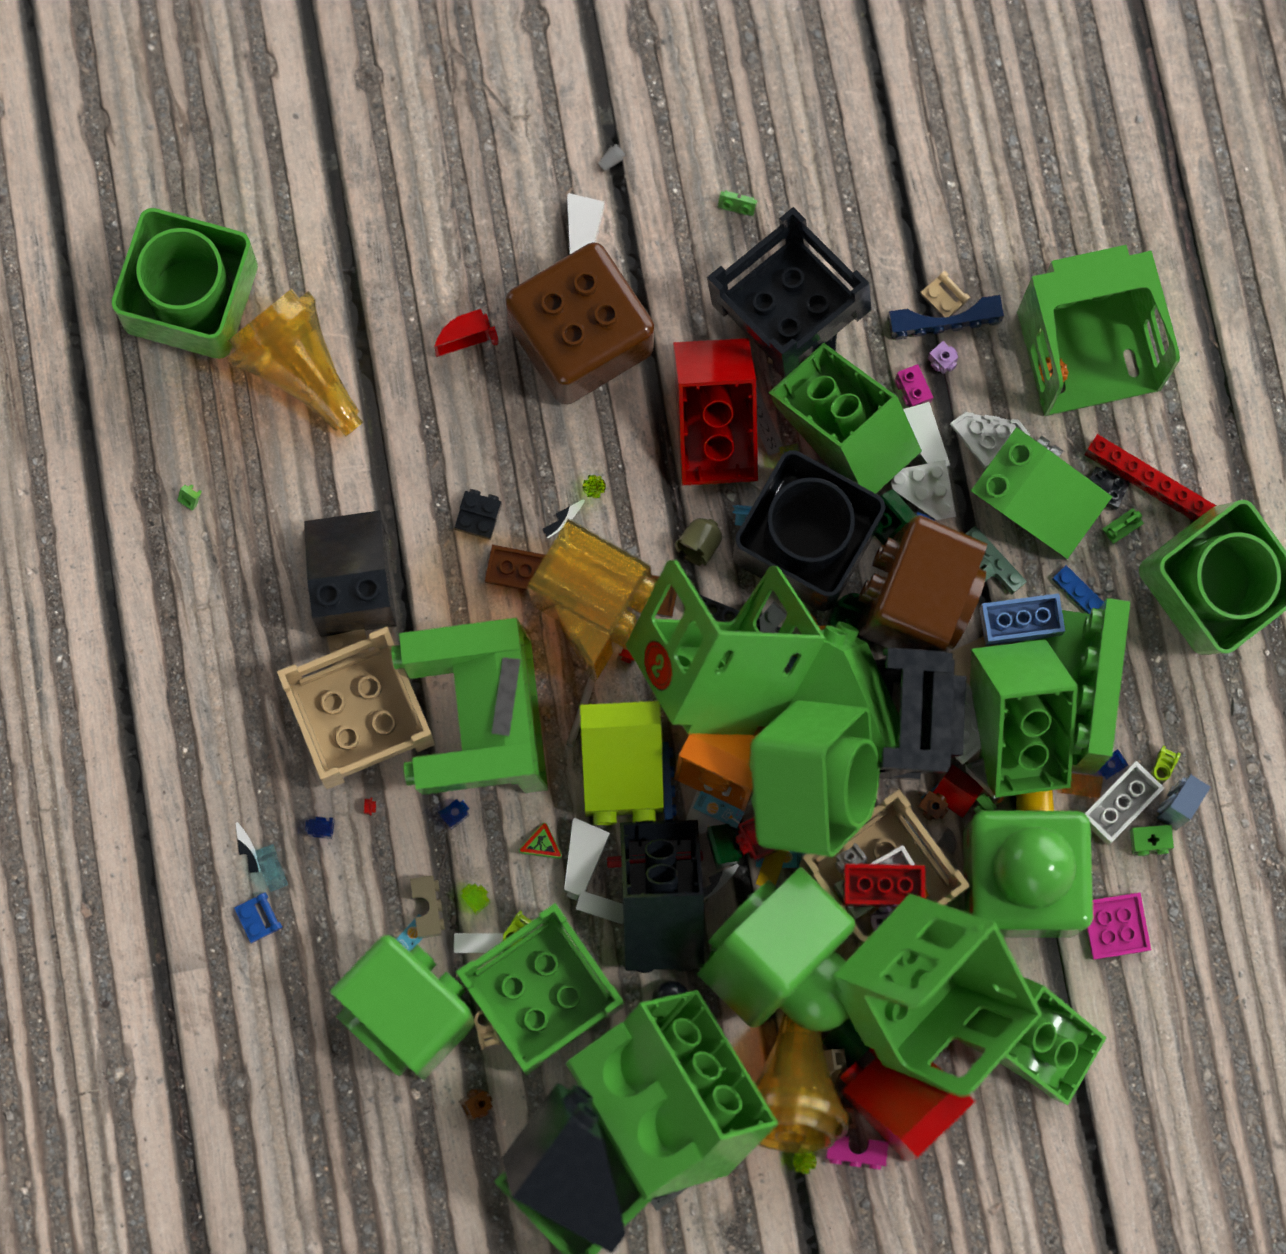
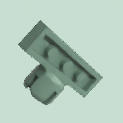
(997, 565)

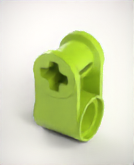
(1166, 762)
(516, 925)

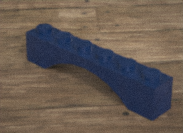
(906, 322)

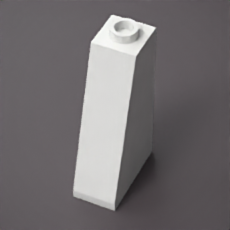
(584, 220)
(926, 433)
(584, 854)

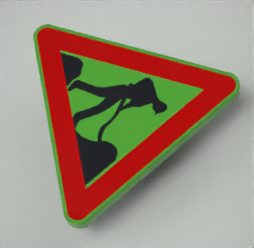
(541, 844)

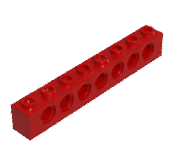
(1147, 478)

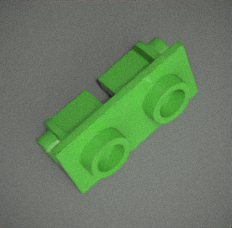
(743, 205)
(1123, 525)

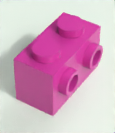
(913, 386)

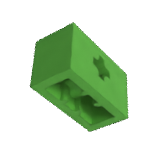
(1162, 835)

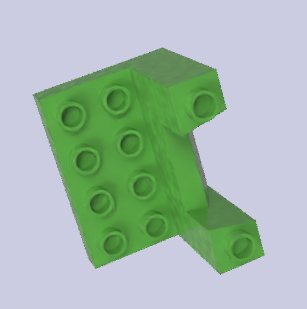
(475, 658)
(1094, 658)

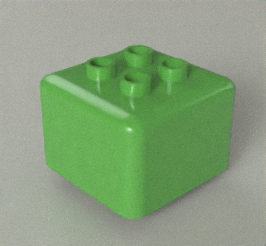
(185, 283)
(1220, 578)
(814, 777)
(403, 1007)

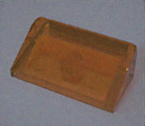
(1084, 785)

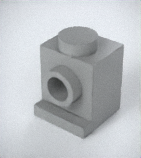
(851, 856)

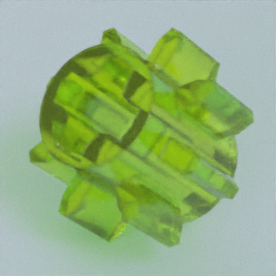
(594, 486)
(804, 1162)

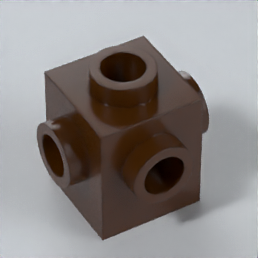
(926, 806)
(476, 1103)

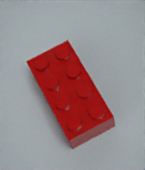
(881, 884)

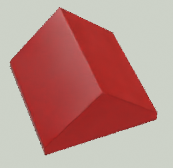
(958, 790)

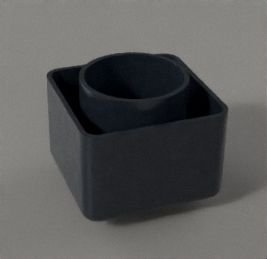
(809, 527)

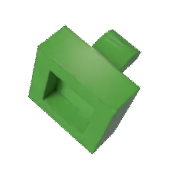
(189, 497)
(985, 804)

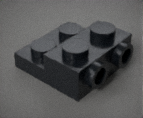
(478, 514)

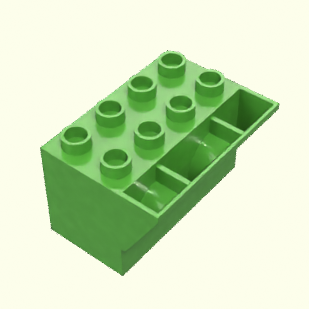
(673, 1095)

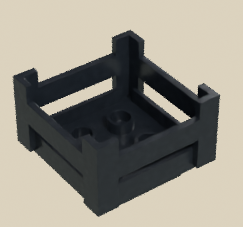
(791, 297)
(929, 712)

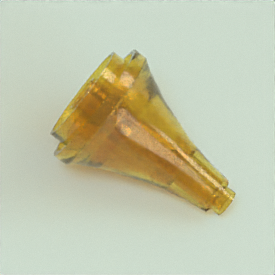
(291, 353)
(800, 1093)

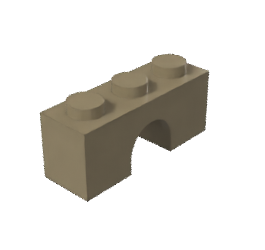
(425, 889)

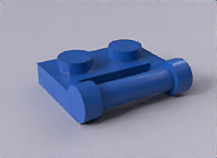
(252, 921)

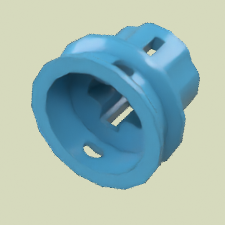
(741, 513)

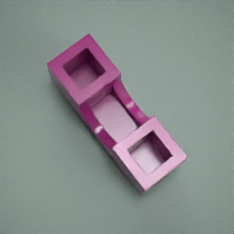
(874, 1155)

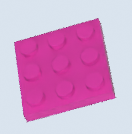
(1118, 927)

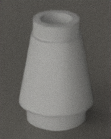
(612, 157)

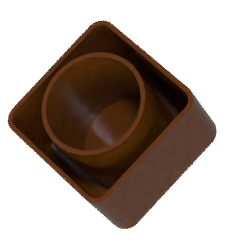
(580, 323)
(922, 587)

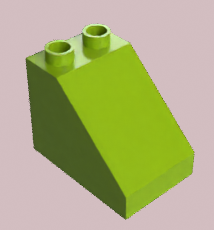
(622, 761)

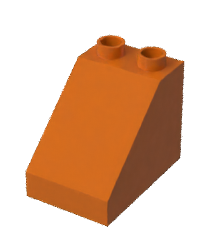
(718, 763)

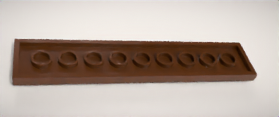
(517, 567)

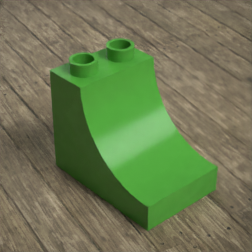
(1055, 1048)

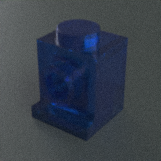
(1119, 762)
(454, 820)
(320, 827)

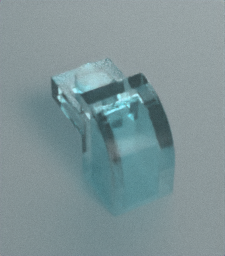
(271, 868)

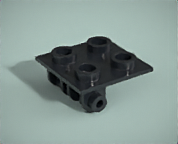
(1111, 484)

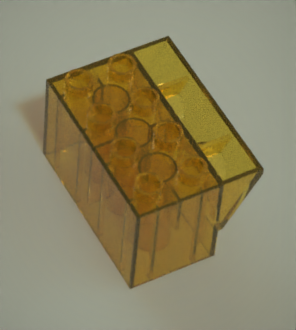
(592, 593)

